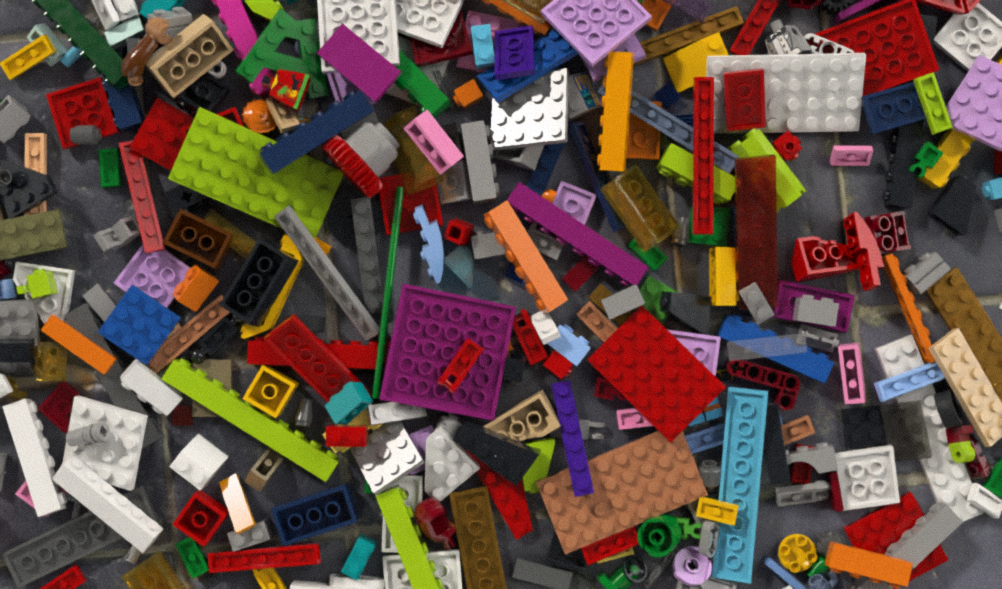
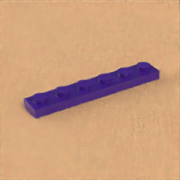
(572, 439)

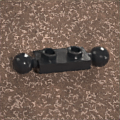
(216, 338)

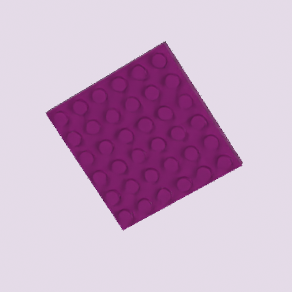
(426, 338)

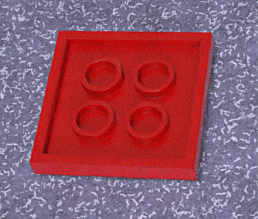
(79, 106)
(161, 134)
(427, 197)

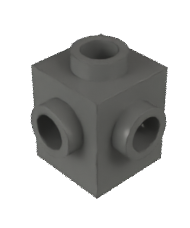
(824, 538)

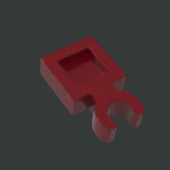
(606, 390)

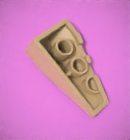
(527, 419)

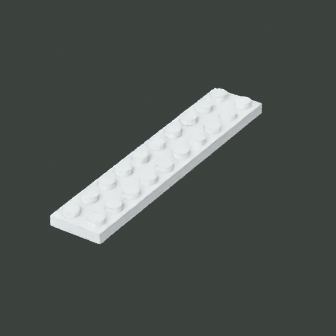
(946, 478)

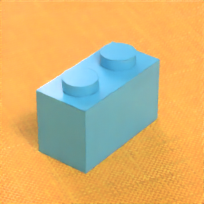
(483, 46)

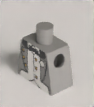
(786, 40)

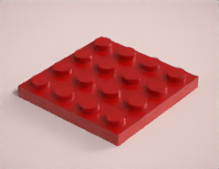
(885, 526)

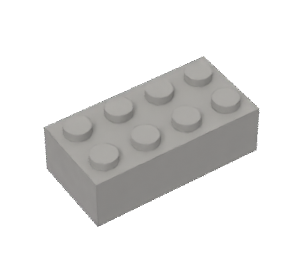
(478, 161)

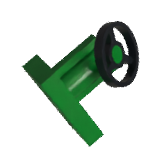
(625, 575)

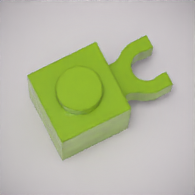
(40, 284)

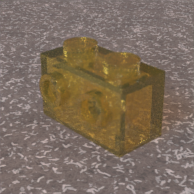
(50, 361)

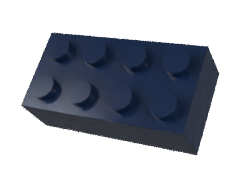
(315, 514)

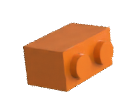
(195, 287)

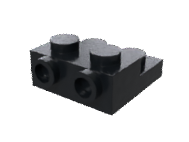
(203, 93)

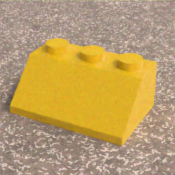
(723, 276)

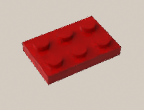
(744, 99)

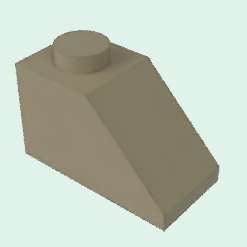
(264, 469)

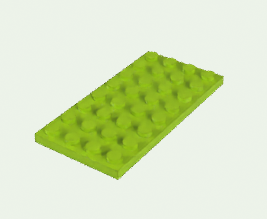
(225, 165)

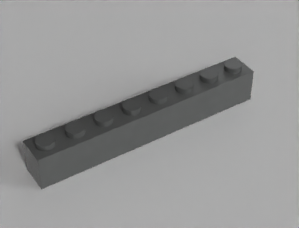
(88, 323)

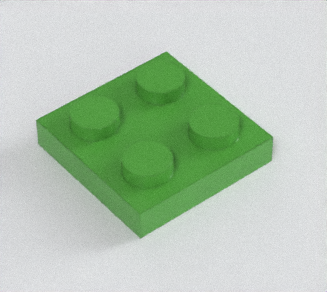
(651, 293)

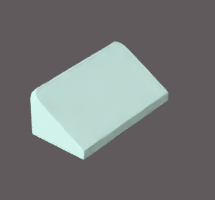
(132, 28)
(42, 29)

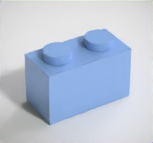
(569, 345)

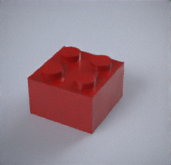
(201, 517)

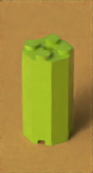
(787, 185)

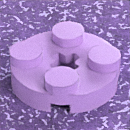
(684, 574)

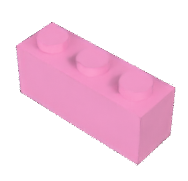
(433, 142)
(852, 373)

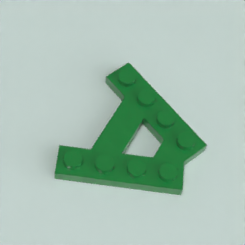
(263, 54)

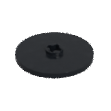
(339, 215)

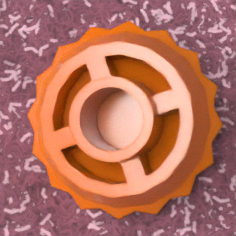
(258, 117)

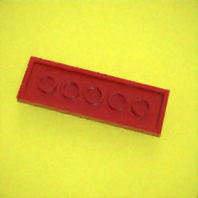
(310, 358)

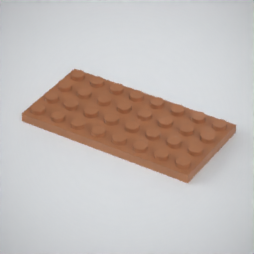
(628, 488)

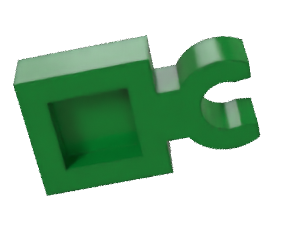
(926, 157)

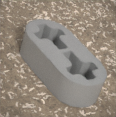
(709, 538)

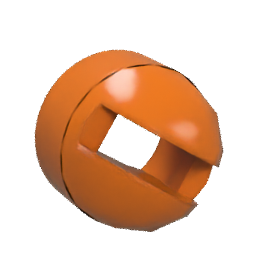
(549, 195)

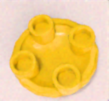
(797, 553)

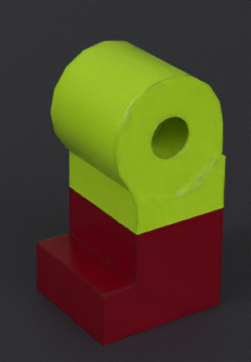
(960, 443)

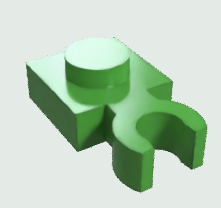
(687, 528)

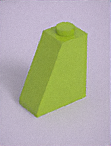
(541, 465)

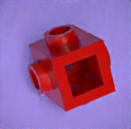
(787, 146)

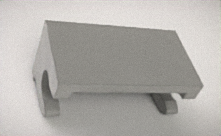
(623, 301)

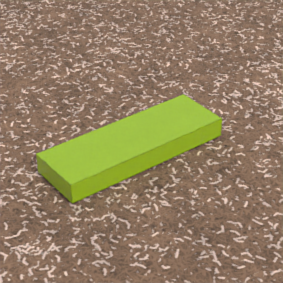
(932, 103)

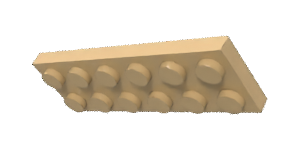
(969, 385)

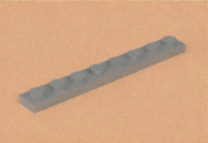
(327, 273)

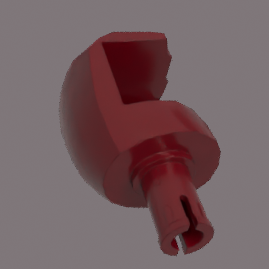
(434, 523)

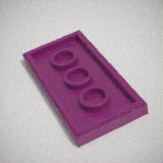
(359, 63)
(790, 291)

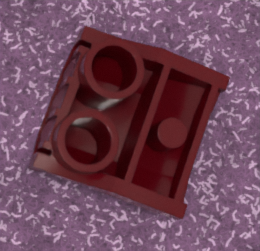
(889, 231)

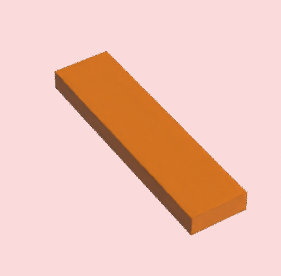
(78, 344)

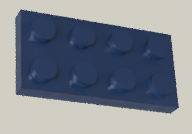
(893, 107)

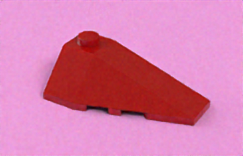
(821, 258)

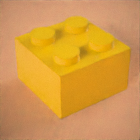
(270, 391)

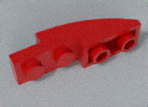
(863, 244)

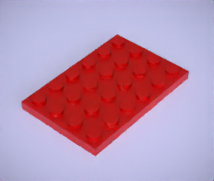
(893, 45)
(656, 373)

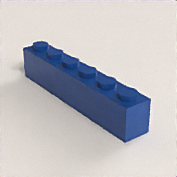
(808, 364)

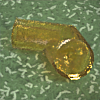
(17, 394)

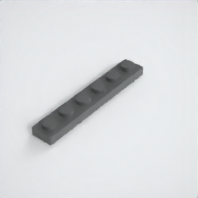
(367, 254)

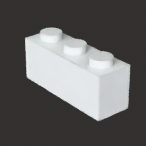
(150, 387)

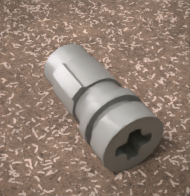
(86, 435)

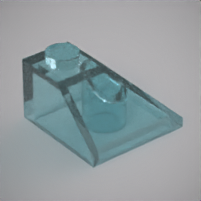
(462, 264)

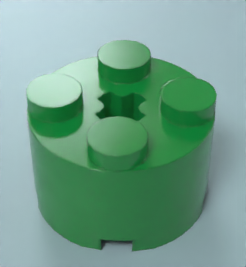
(655, 544)

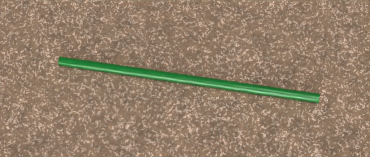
(388, 292)

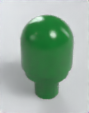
(819, 567)

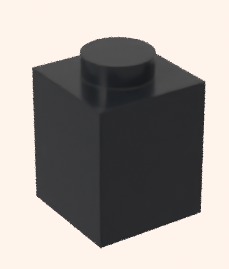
(514, 368)

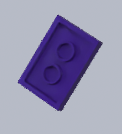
(514, 53)

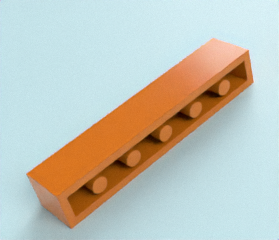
(525, 257)

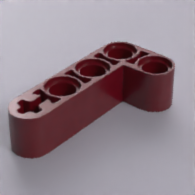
(761, 377)

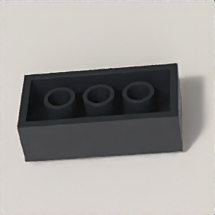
(259, 282)

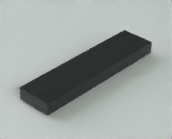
(775, 448)

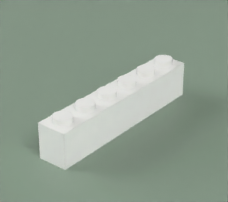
(34, 456)
(107, 504)

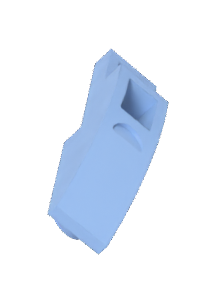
(432, 251)

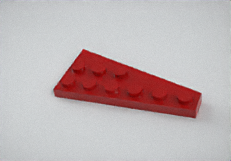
(507, 497)

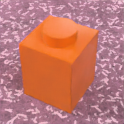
(467, 94)

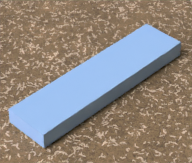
(908, 381)

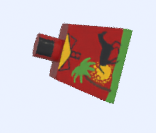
(288, 88)

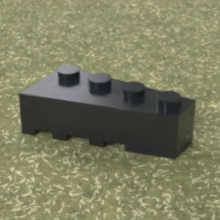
(498, 451)

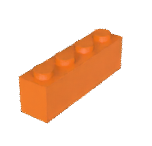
(868, 564)

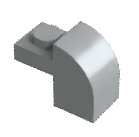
(119, 235)

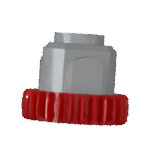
(363, 155)

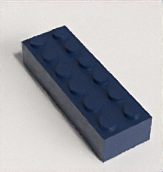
(311, 135)

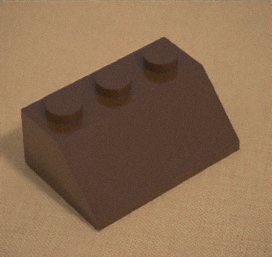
(199, 239)

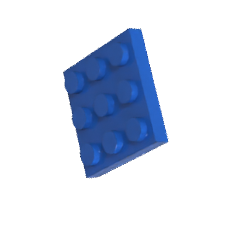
(139, 324)

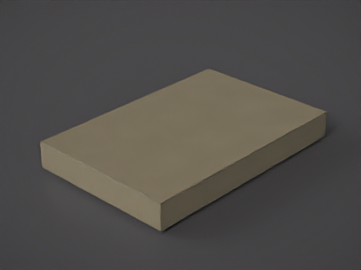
(215, 368)

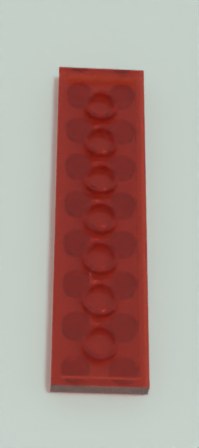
(756, 225)

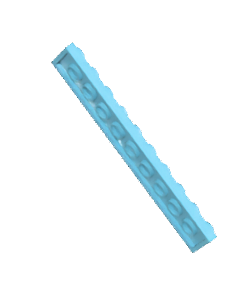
(741, 482)

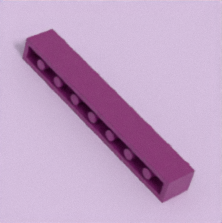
(577, 235)

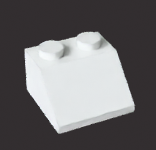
(199, 462)

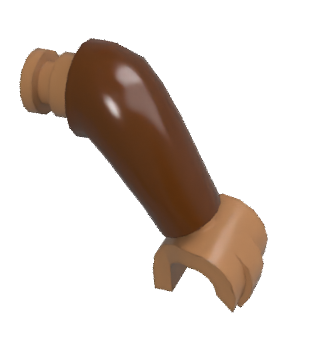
(136, 59)

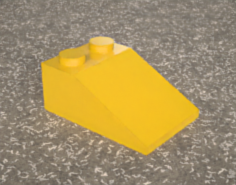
(691, 61)

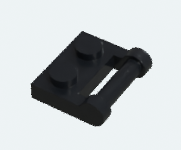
(555, 547)

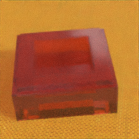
(182, 415)

